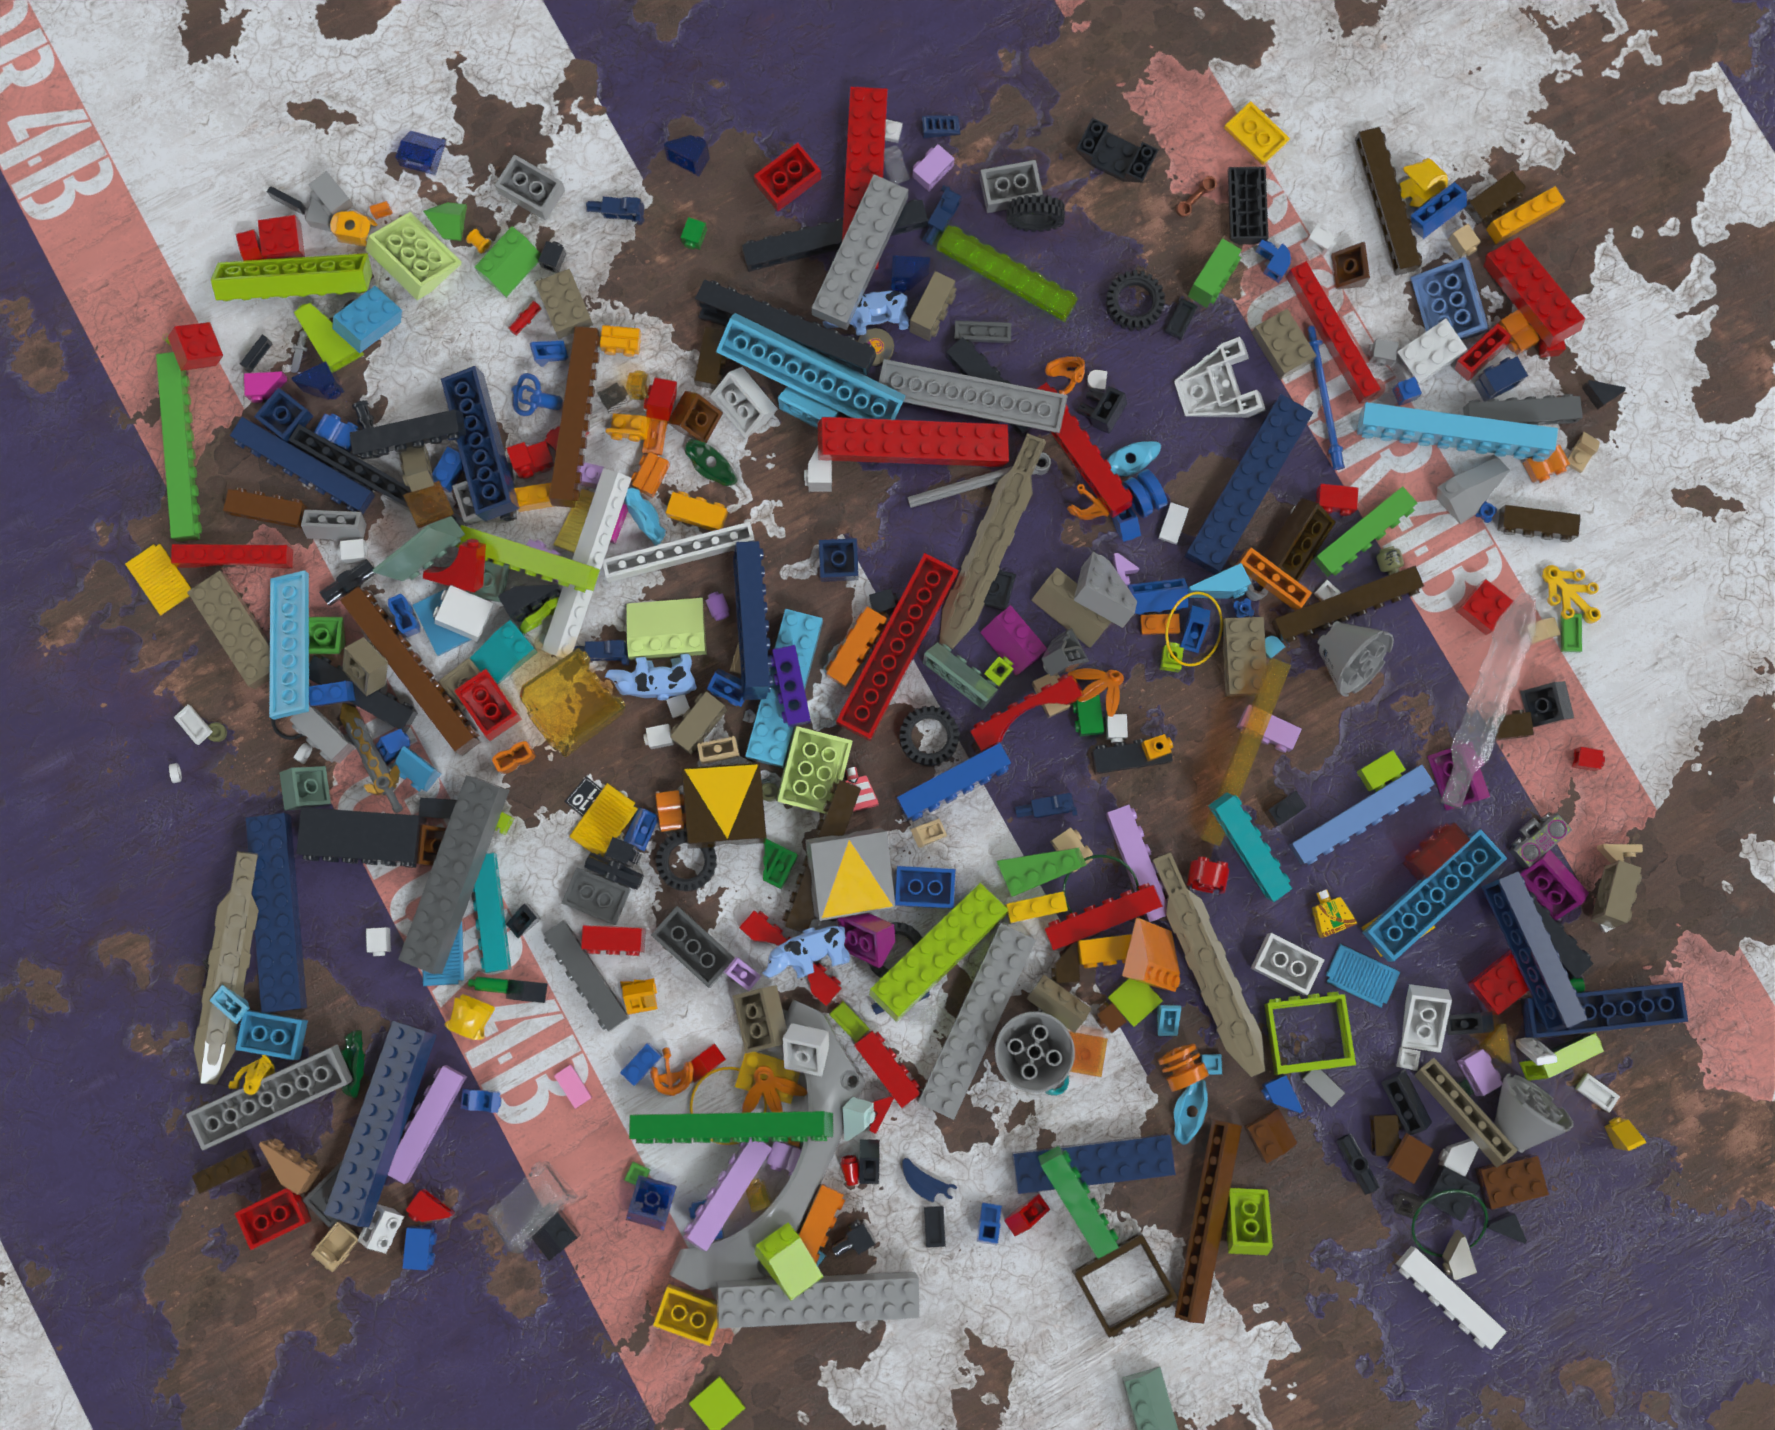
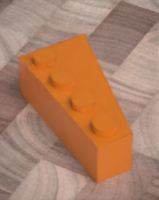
(856, 648)

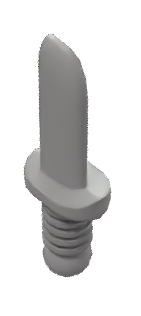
(299, 348)

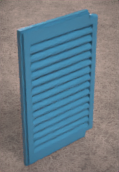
(454, 966)
(1362, 976)

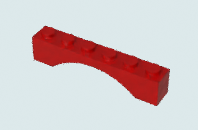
(249, 555)
(992, 732)
(760, 930)

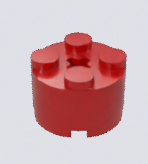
(1208, 876)

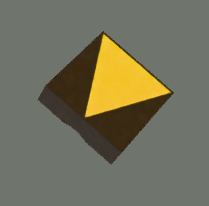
(724, 805)

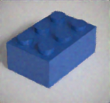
(925, 887)

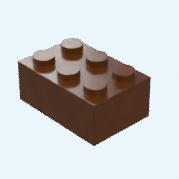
(1511, 1182)

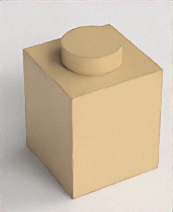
(1464, 241)

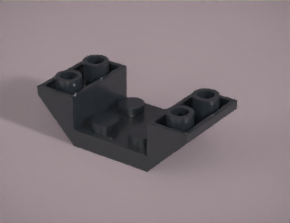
(1115, 154)

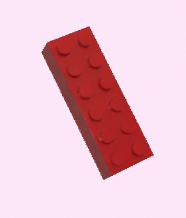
(1534, 292)

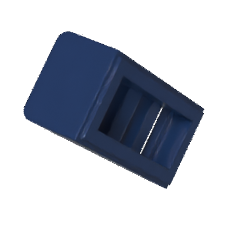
(931, 133)

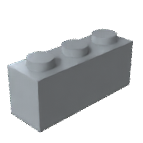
(333, 525)

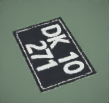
(583, 796)

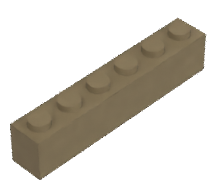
(1465, 1112)

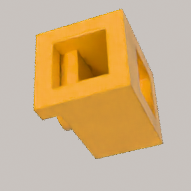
(1152, 752)

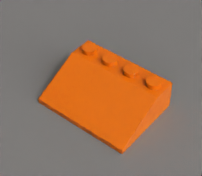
(1152, 957)

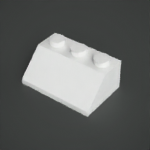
(743, 402)

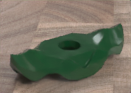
(700, 452)
(353, 1054)

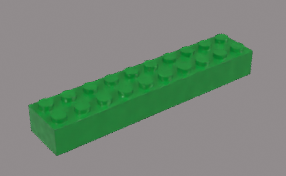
(734, 1126)

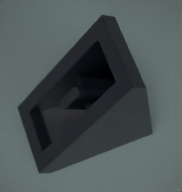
(1601, 393)
(523, 920)
(527, 991)
(1508, 1226)

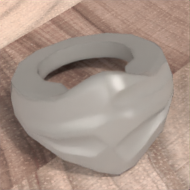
(1254, 595)

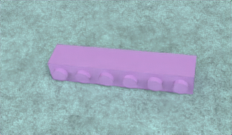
(1136, 854)
(426, 1122)
(726, 1194)

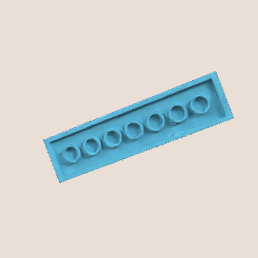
(289, 645)

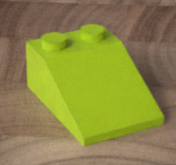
(1249, 1222)
(788, 1261)

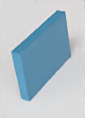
(440, 638)

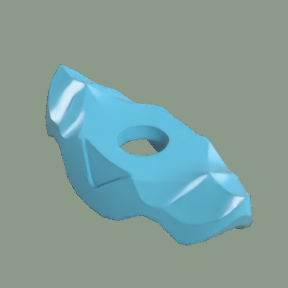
(1144, 454)
(644, 515)
(1186, 1126)

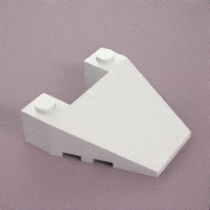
(1212, 387)

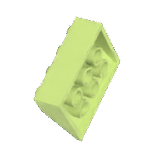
(412, 255)
(666, 628)
(811, 768)

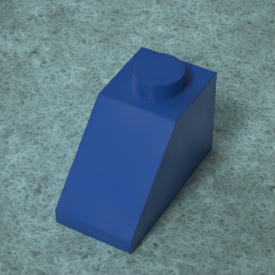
(1127, 525)
(1195, 629)
(391, 745)
(1281, 1093)

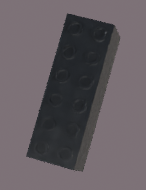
(359, 836)

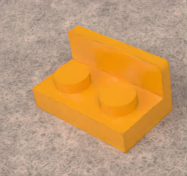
(628, 426)

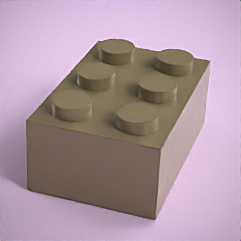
(563, 303)
(933, 306)
(1283, 344)
(698, 722)
(1616, 894)
(760, 1018)

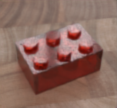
(1435, 850)

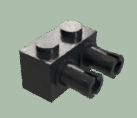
(1108, 409)
(857, 1237)

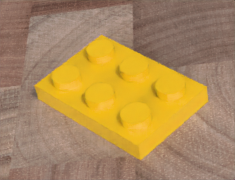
(1257, 133)
(755, 1060)

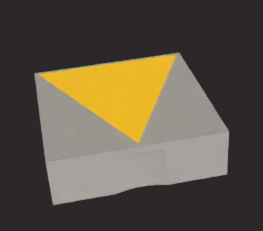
(850, 874)

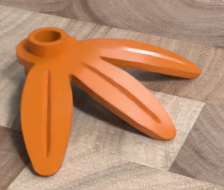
(1111, 679)
(768, 1087)

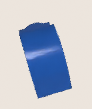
(1279, 259)
(480, 1100)
(989, 1224)

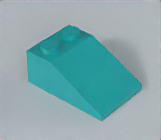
(503, 652)

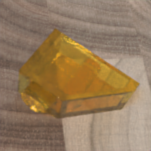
(638, 385)
(758, 1195)

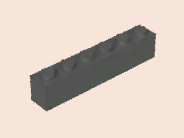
(1529, 410)
(586, 975)

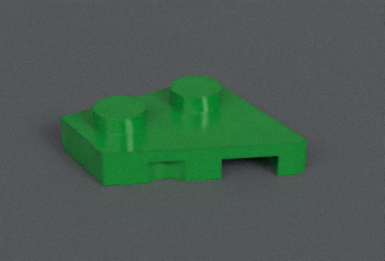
(777, 864)

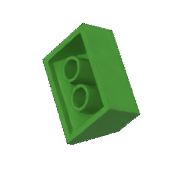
(508, 262)

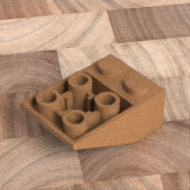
(289, 1167)

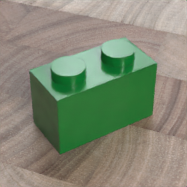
(1089, 717)

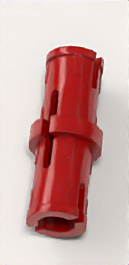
(524, 318)

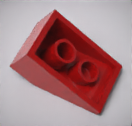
(487, 705)

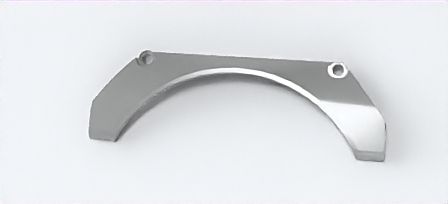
(734, 1256)

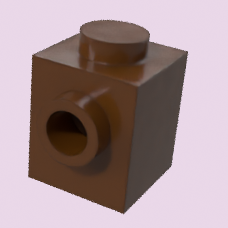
(1109, 1017)

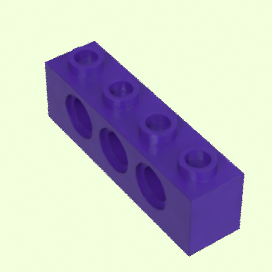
(789, 655)

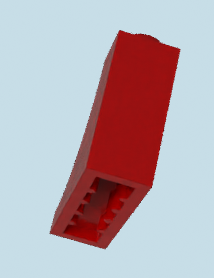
(465, 571)

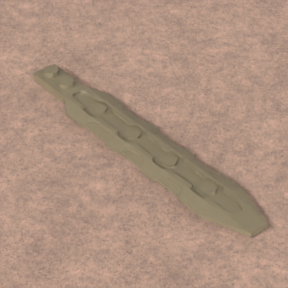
(990, 545)
(227, 966)
(1211, 969)

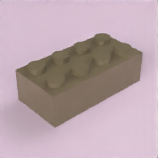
(1243, 655)

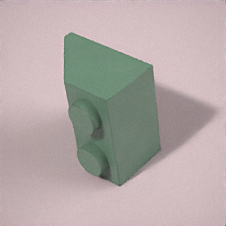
(305, 787)

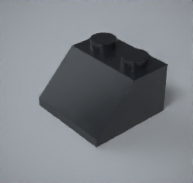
(1548, 703)
(555, 1235)

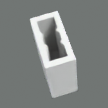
(463, 613)

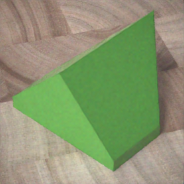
(448, 220)

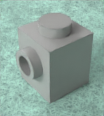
(1383, 352)

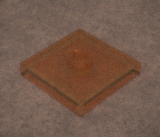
(428, 505)
(1088, 1054)

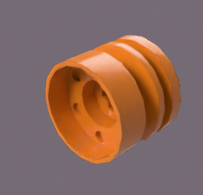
(1183, 1068)

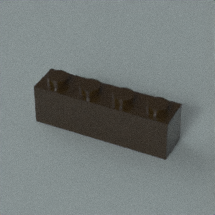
(1539, 522)

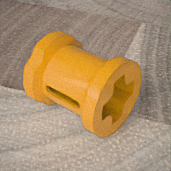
(478, 241)

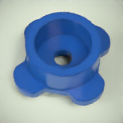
(1491, 510)
(1243, 613)

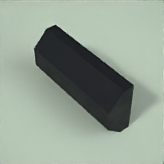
(1247, 205)

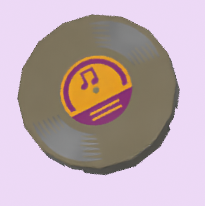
(881, 342)

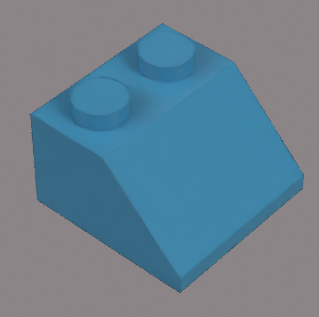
(416, 769)

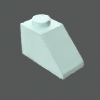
(857, 1117)

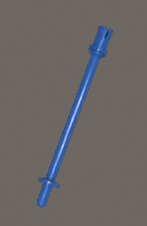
(1335, 449)

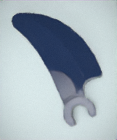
(923, 1184)

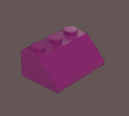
(1014, 640)
(1442, 768)
(1554, 885)
(868, 937)

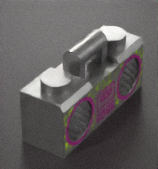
(1534, 846)

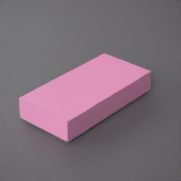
(573, 1086)

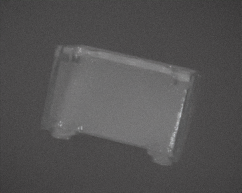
(530, 1206)

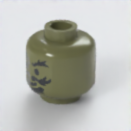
(1390, 560)

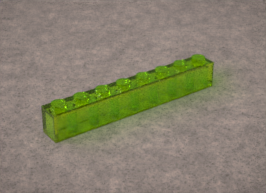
(1007, 273)

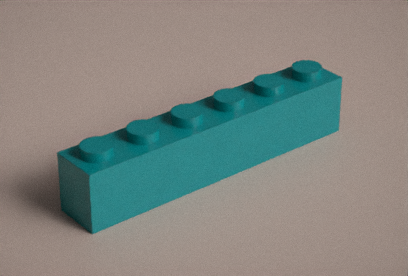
(1250, 846)
(491, 917)

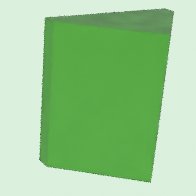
(326, 635)

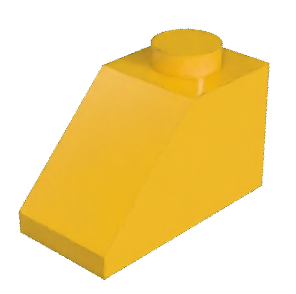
(1624, 1134)

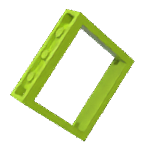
(1313, 999)

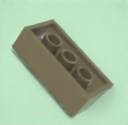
(1057, 600)

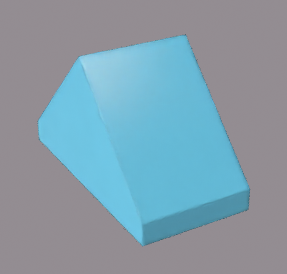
(230, 1003)
(1168, 1019)

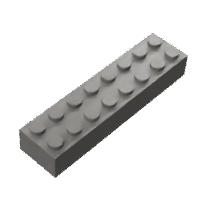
(860, 252)
(275, 1096)

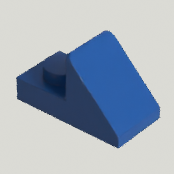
(548, 351)

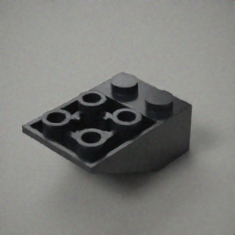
(524, 600)

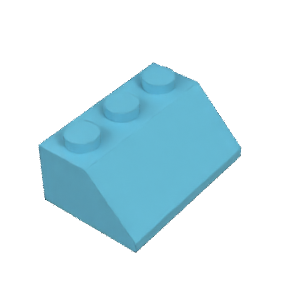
(804, 407)

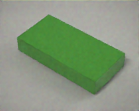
(1571, 634)

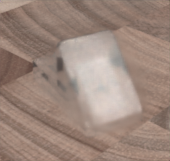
(894, 165)

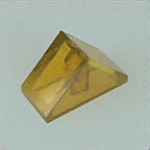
(1497, 1043)

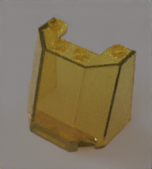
(570, 703)

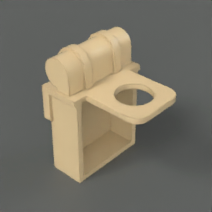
(335, 1246)

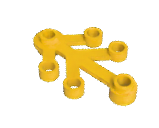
(1569, 592)

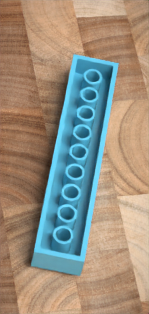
(807, 371)
(1457, 431)

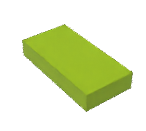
(849, 1021)

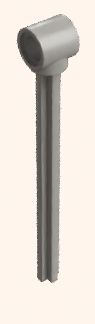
(971, 484)

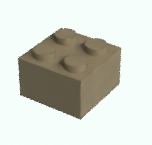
(365, 666)

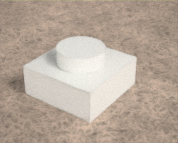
(893, 131)

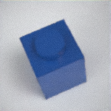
(1407, 391)

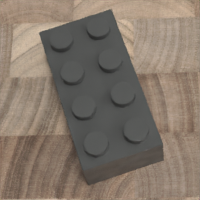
(693, 946)

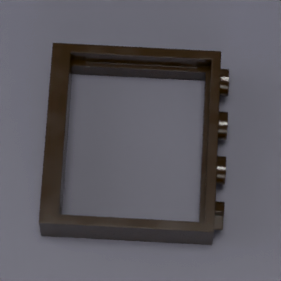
(1147, 1311)

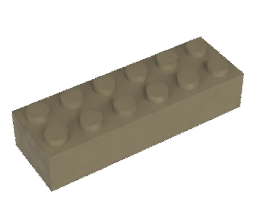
(234, 627)

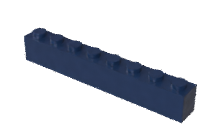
(302, 465)

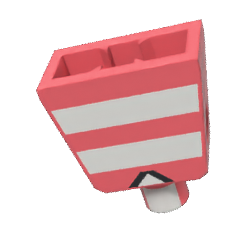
(867, 796)

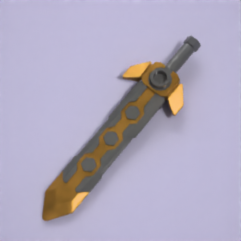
(382, 778)

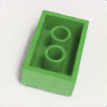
(1215, 273)

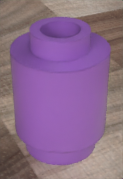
(717, 606)

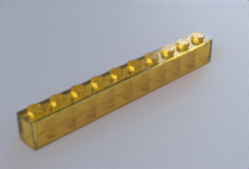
(1248, 742)

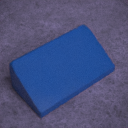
(641, 828)

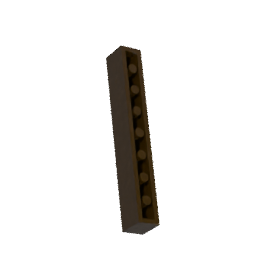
(1388, 201)
(1347, 604)
(835, 821)

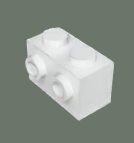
(382, 1229)

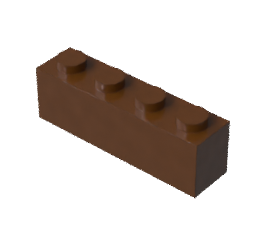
(264, 508)

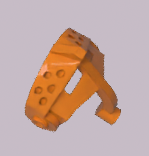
(1059, 368)
(1087, 514)
(670, 1078)

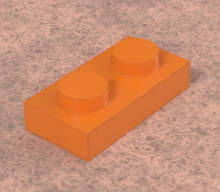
(655, 437)
(1157, 624)

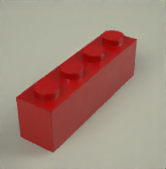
(887, 1069)

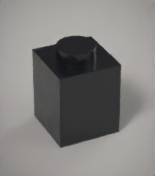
(552, 256)
(883, 601)

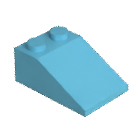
(1224, 584)

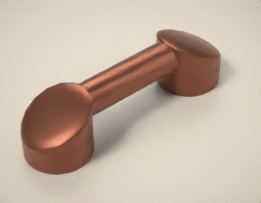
(1206, 185)

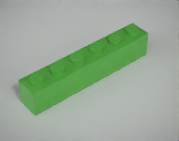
(1365, 531)

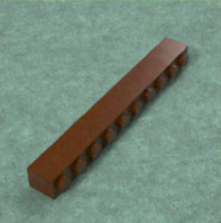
(574, 417)
(1208, 1221)

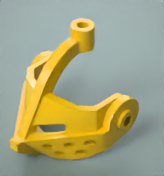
(255, 1073)

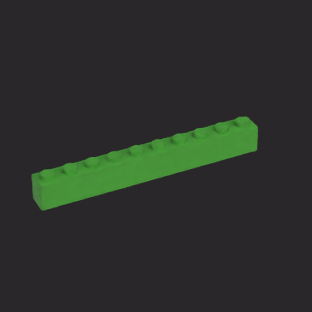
(178, 449)

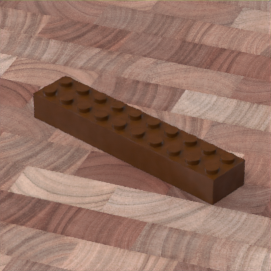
(410, 671)

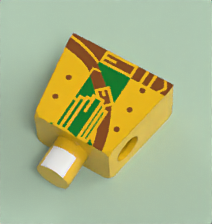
(1331, 915)

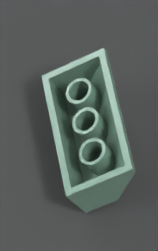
(1149, 1400)

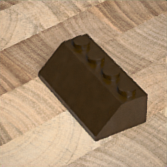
(1300, 538)

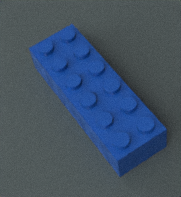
(953, 782)

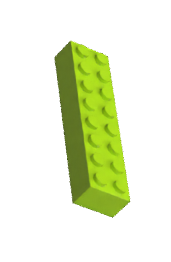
(291, 277)
(938, 952)

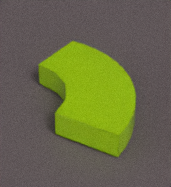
(536, 619)

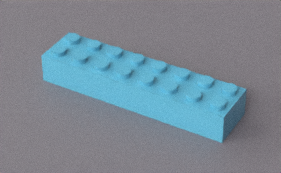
(770, 735)

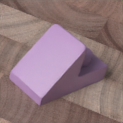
(1124, 567)

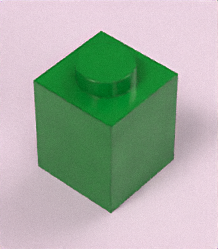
(693, 233)

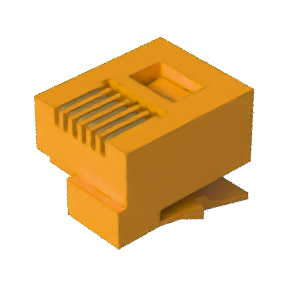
(639, 995)

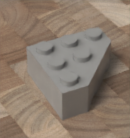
(1104, 591)

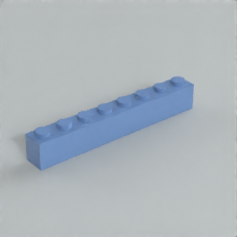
(1362, 814)

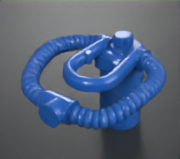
(537, 399)

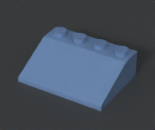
(1451, 295)

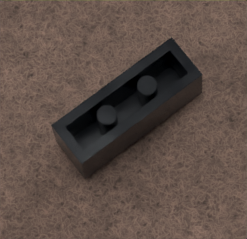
(623, 852)
(1406, 1102)

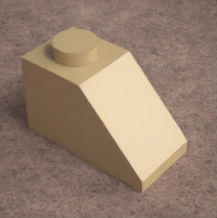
(1545, 630)

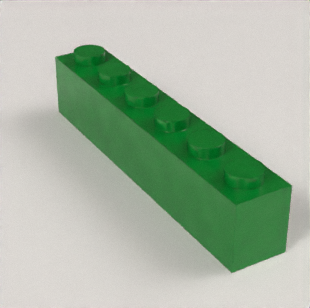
(1078, 1201)

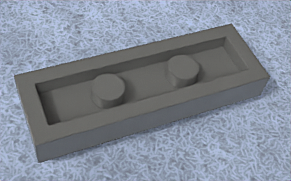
(983, 331)

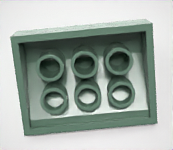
(421, 550)
(959, 675)

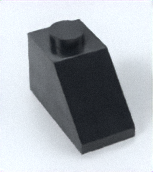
(1285, 809)
(1470, 1023)
(869, 1161)

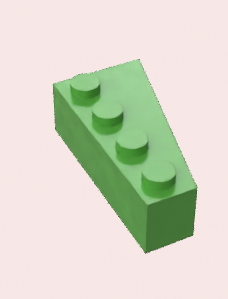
(1034, 870)

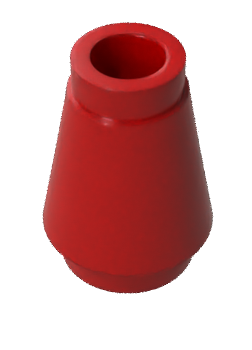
(849, 1166)

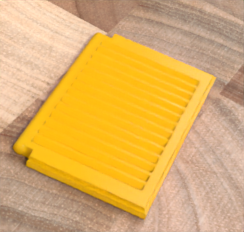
(159, 578)
(604, 820)

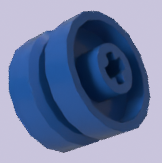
(1146, 493)

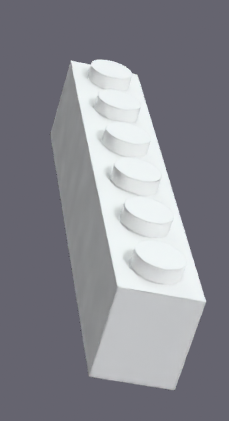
(1451, 1298)

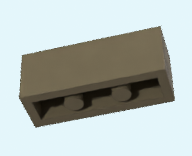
(416, 468)
(1059, 1003)

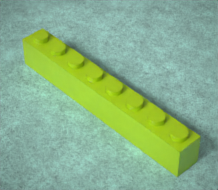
(534, 561)

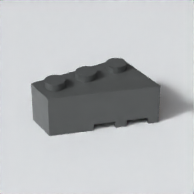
(1064, 654)

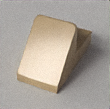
(1582, 452)
(928, 833)
(1617, 852)

